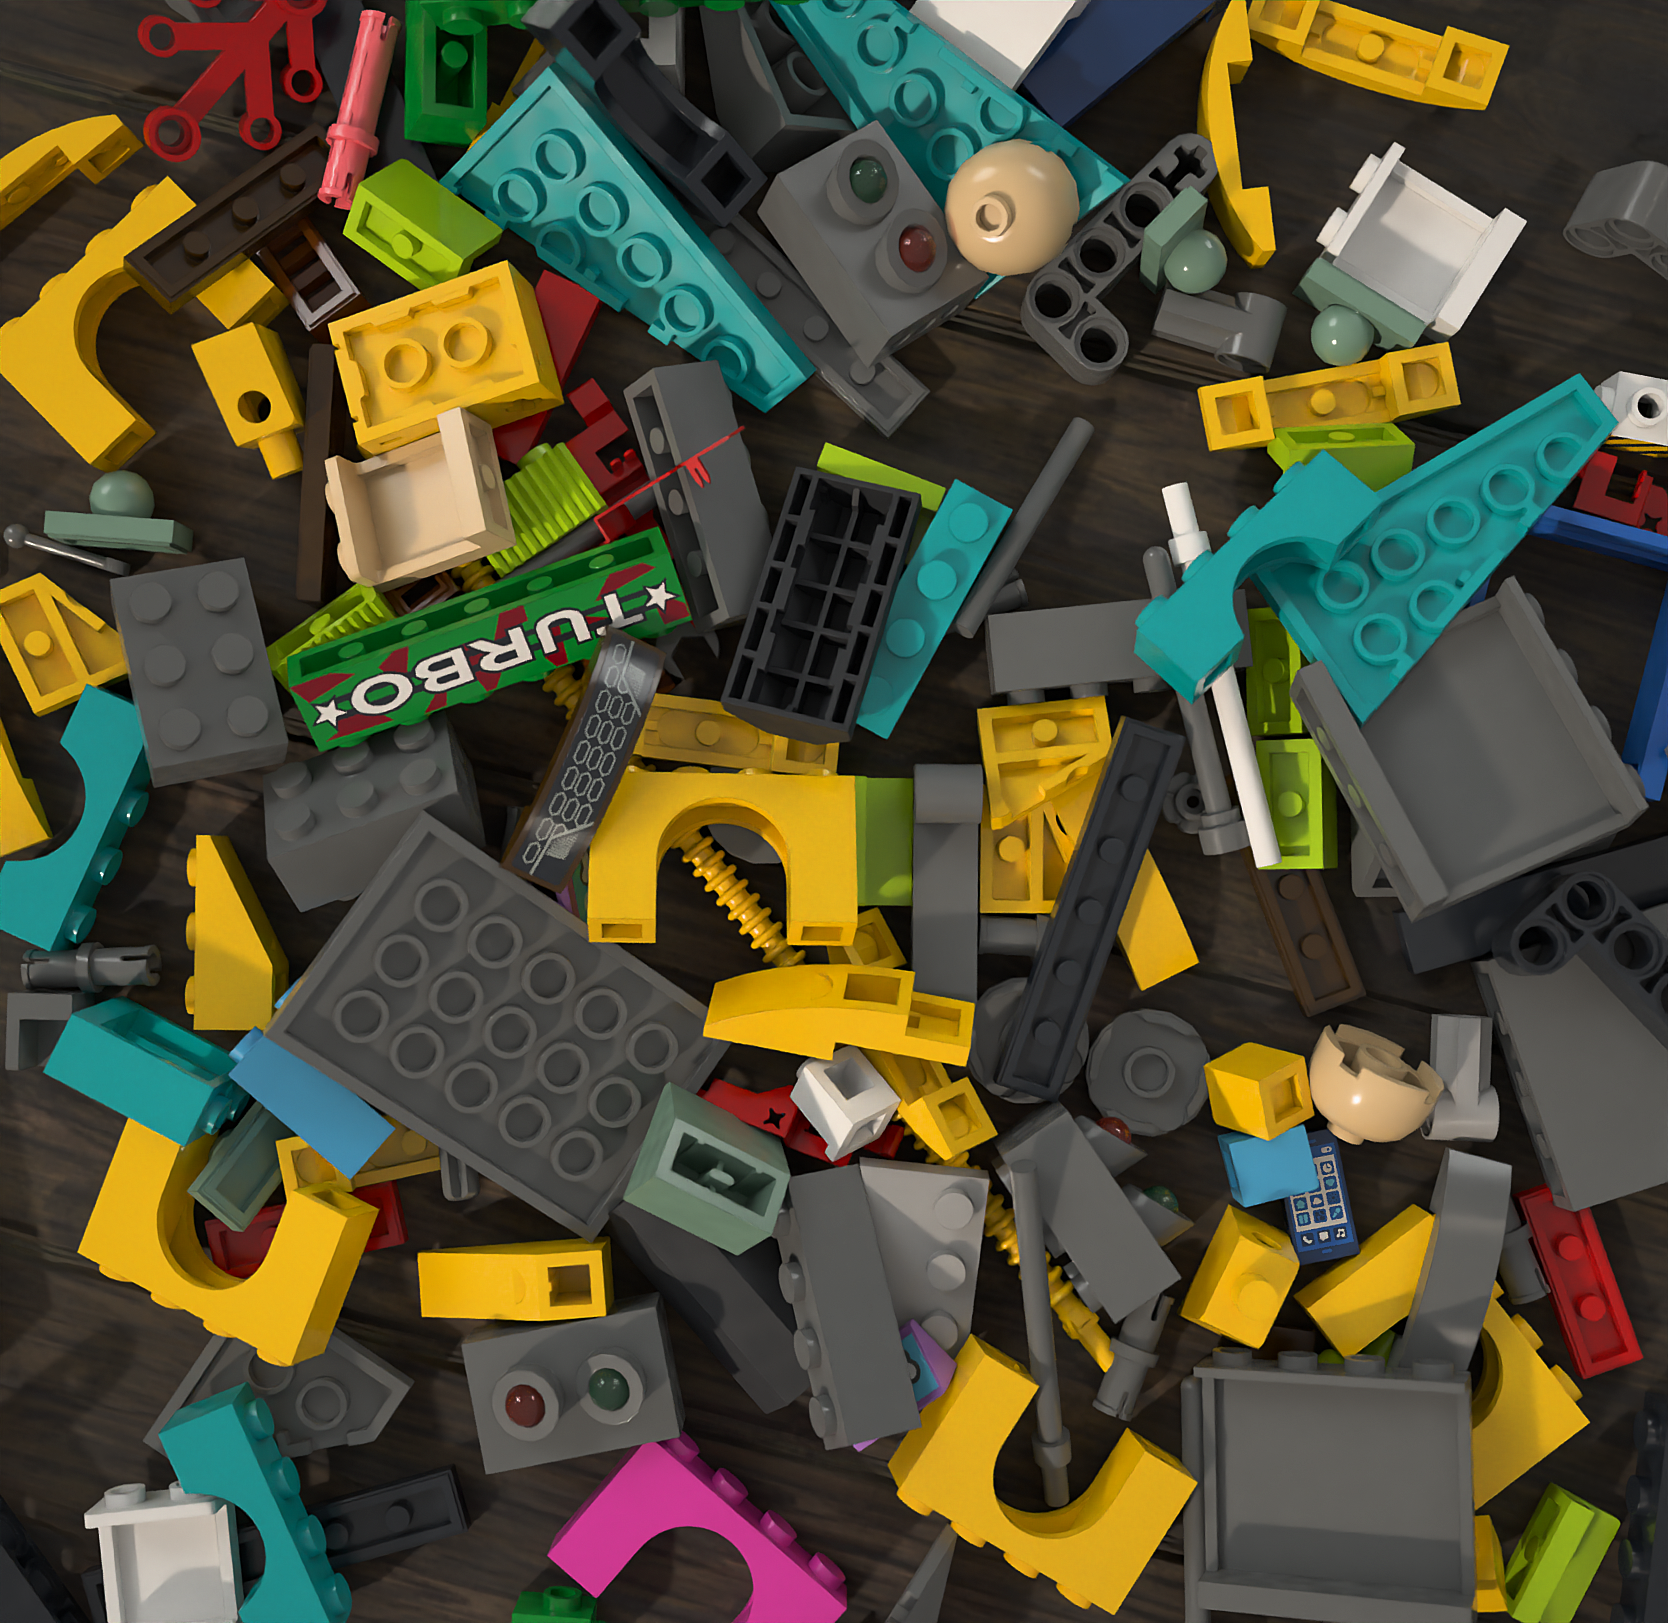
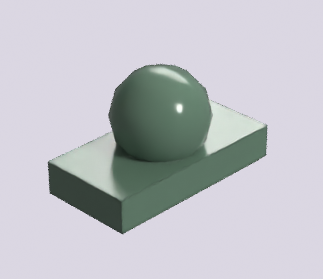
(1180, 248)
(1353, 316)
(120, 519)
(242, 1168)

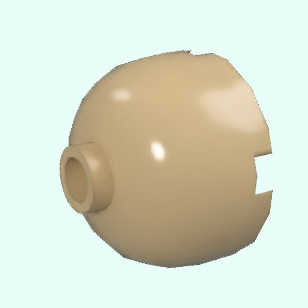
(1011, 207)
(1368, 1088)

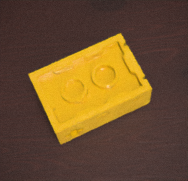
(444, 348)

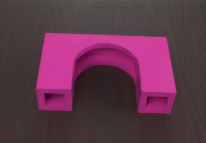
(671, 1487)

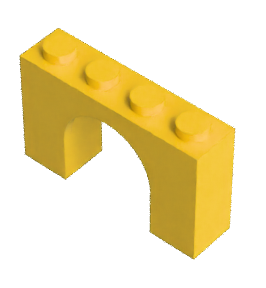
(53, 345)
(801, 816)
(148, 1237)
(1519, 1404)
(1088, 1546)

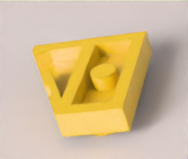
(56, 644)
(1039, 752)
(1021, 862)

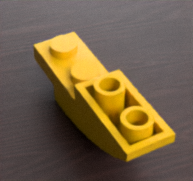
(856, 1005)

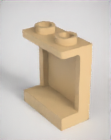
(421, 505)

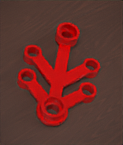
(243, 50)

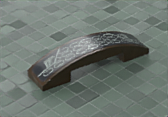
(587, 761)

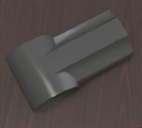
(1235, 328)

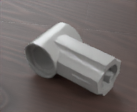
(1463, 1060)

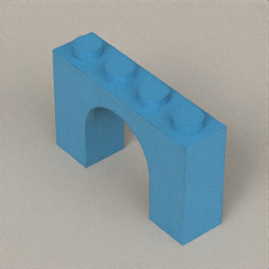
(309, 1102)

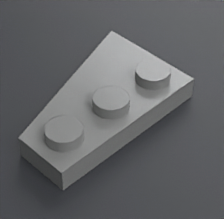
(929, 1242)

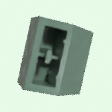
(709, 1172)

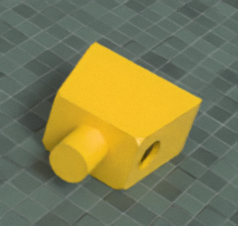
(244, 371)
(1241, 1279)

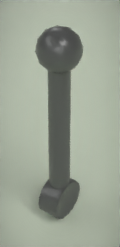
(18, 537)

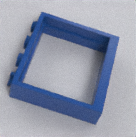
(1649, 722)

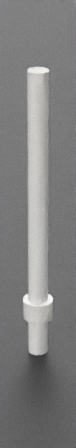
(1184, 549)

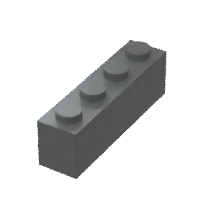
(715, 530)
(1078, 651)
(842, 1310)

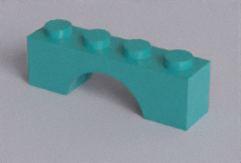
(1309, 521)
(929, 600)
(53, 896)
(229, 1452)

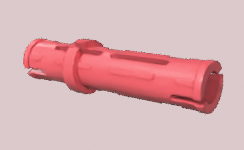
(353, 134)

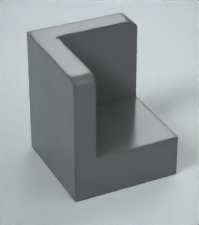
(37, 1023)

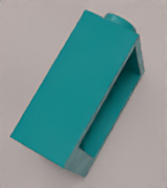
(148, 1070)

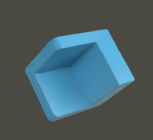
(1268, 1169)

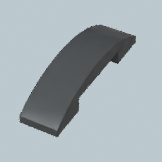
(1458, 1262)

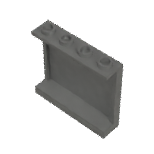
(1475, 758)
(1583, 1075)
(1338, 1488)

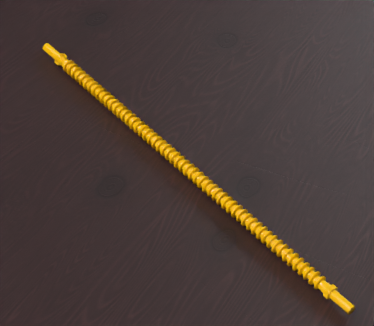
(1075, 1316)

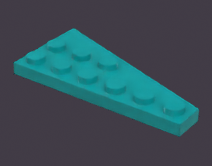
(931, 96)
(614, 228)
(1434, 544)

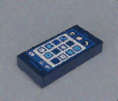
(1322, 1219)

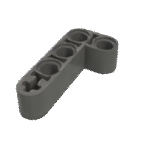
(1624, 215)
(1122, 244)
(945, 879)

